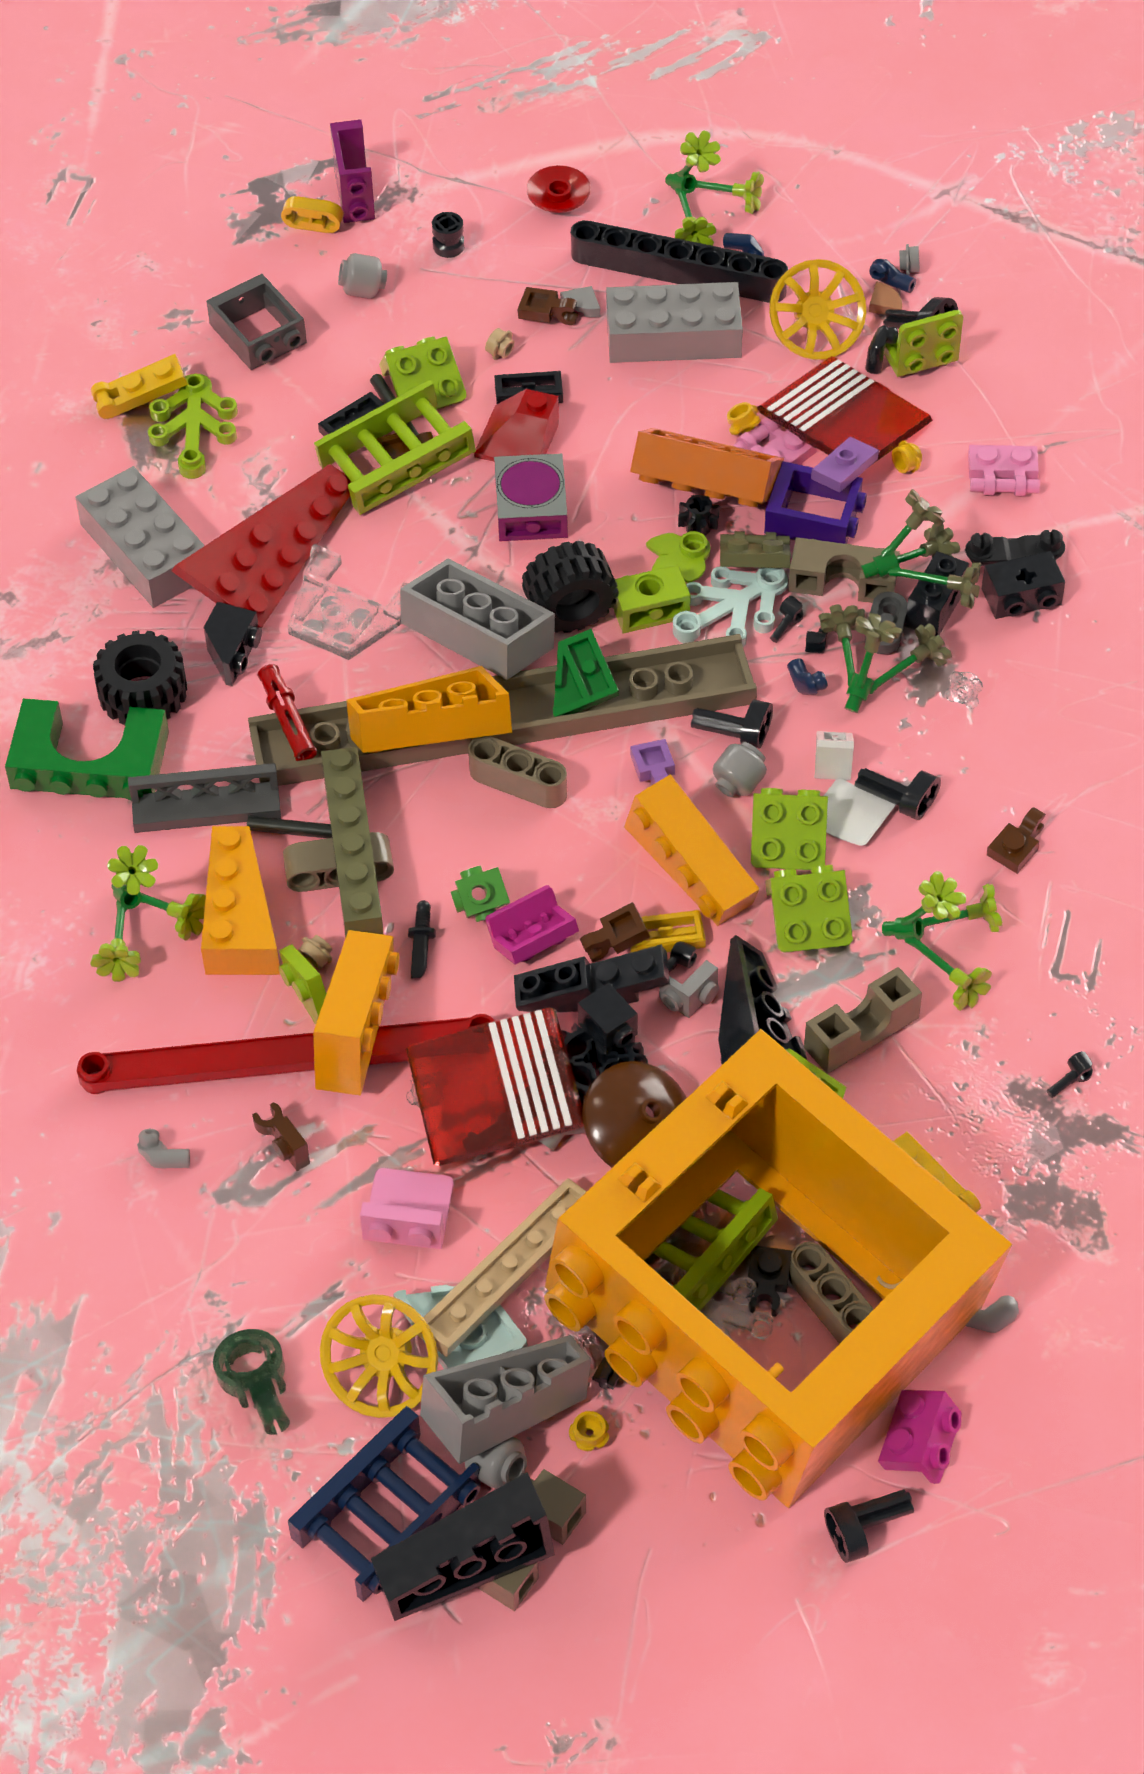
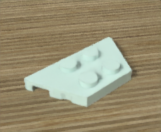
(492, 1337)

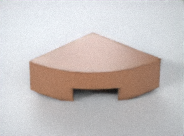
(884, 298)

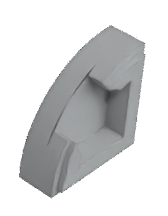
(586, 300)

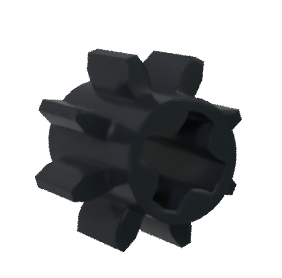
(698, 514)

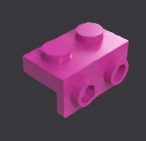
(530, 925)
(921, 1433)

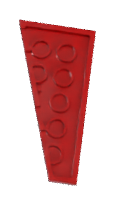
(266, 551)

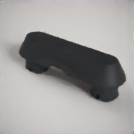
(991, 550)

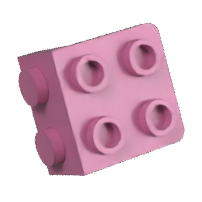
(407, 1208)

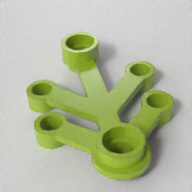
(198, 391)

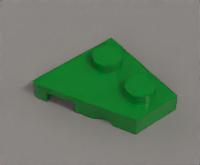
(581, 675)

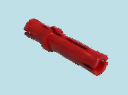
(272, 682)

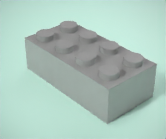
(674, 322)
(138, 533)
(477, 618)

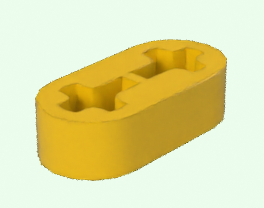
(312, 214)

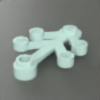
(763, 583)

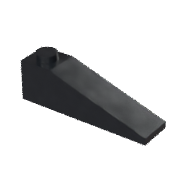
(751, 1003)

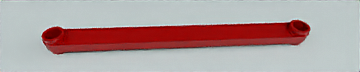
(244, 1057)

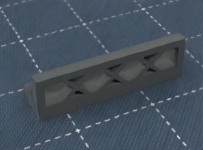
(205, 802)

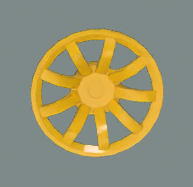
(816, 309)
(381, 1352)

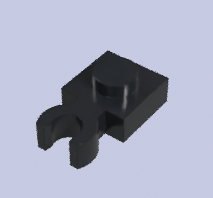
(771, 1273)

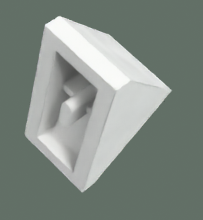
(833, 755)

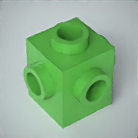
(490, 882)

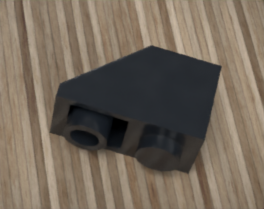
(230, 638)

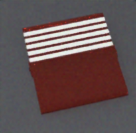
(843, 403)
(495, 1086)

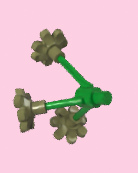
(937, 540)
(876, 632)

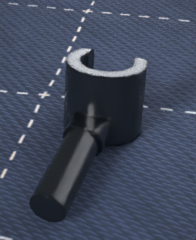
(793, 613)
(816, 641)
(682, 954)
(1080, 1071)

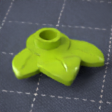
(685, 551)

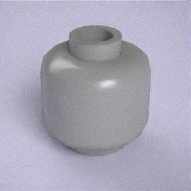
(362, 275)
(739, 769)
(500, 1463)

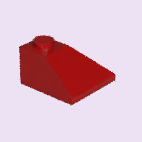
(520, 426)

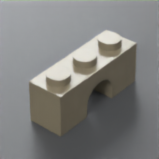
(820, 561)
(840, 1036)
(564, 1510)

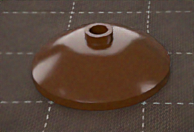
(617, 1104)

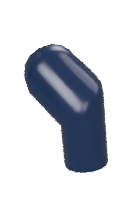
(743, 242)
(887, 273)
(805, 681)

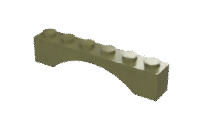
(351, 841)

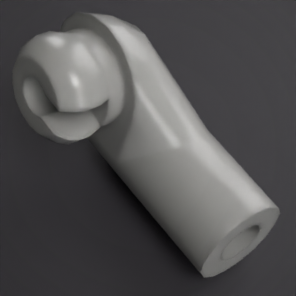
(158, 1154)
(996, 1316)

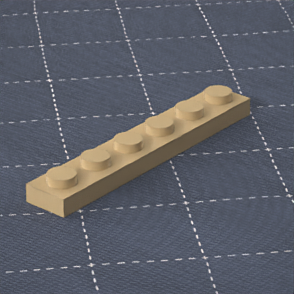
(499, 1272)

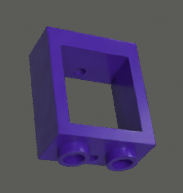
(807, 525)

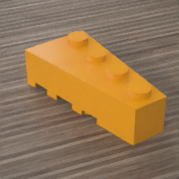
(430, 712)
(690, 850)
(236, 914)
(353, 1011)

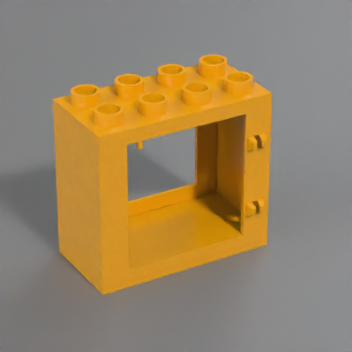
(839, 1185)

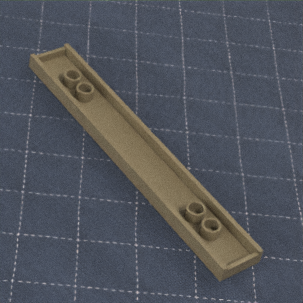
(650, 685)

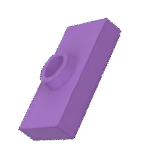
(844, 464)

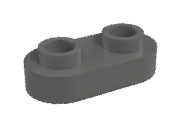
(885, 605)

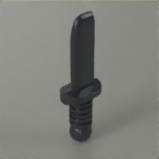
(421, 934)

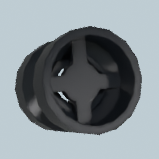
(448, 234)

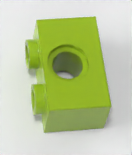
(650, 598)

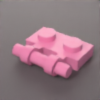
(781, 443)
(1003, 469)

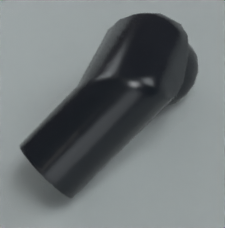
(875, 353)

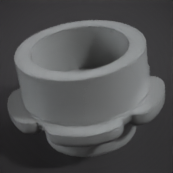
(909, 259)

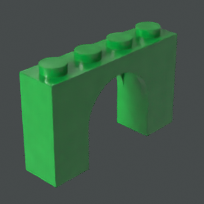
(37, 765)

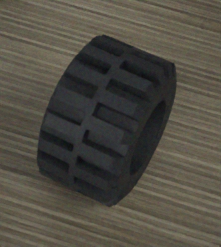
(571, 583)
(138, 657)

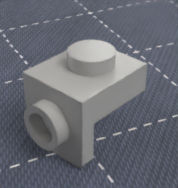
(693, 993)

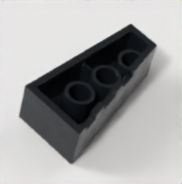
(466, 1549)

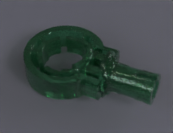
(258, 1381)

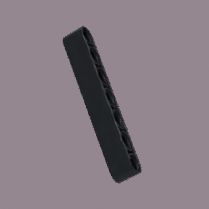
(674, 259)

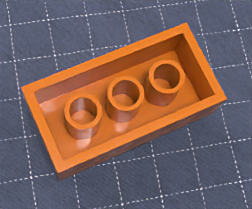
(705, 465)

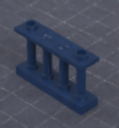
(373, 1465)

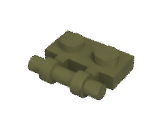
(754, 550)

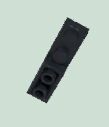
(571, 981)

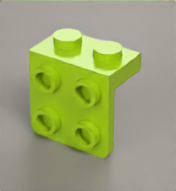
(926, 343)
(426, 361)
(788, 829)
(810, 909)

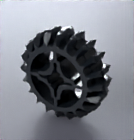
(584, 1051)

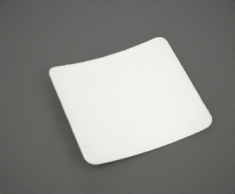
(854, 813)

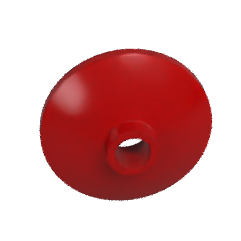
(558, 188)

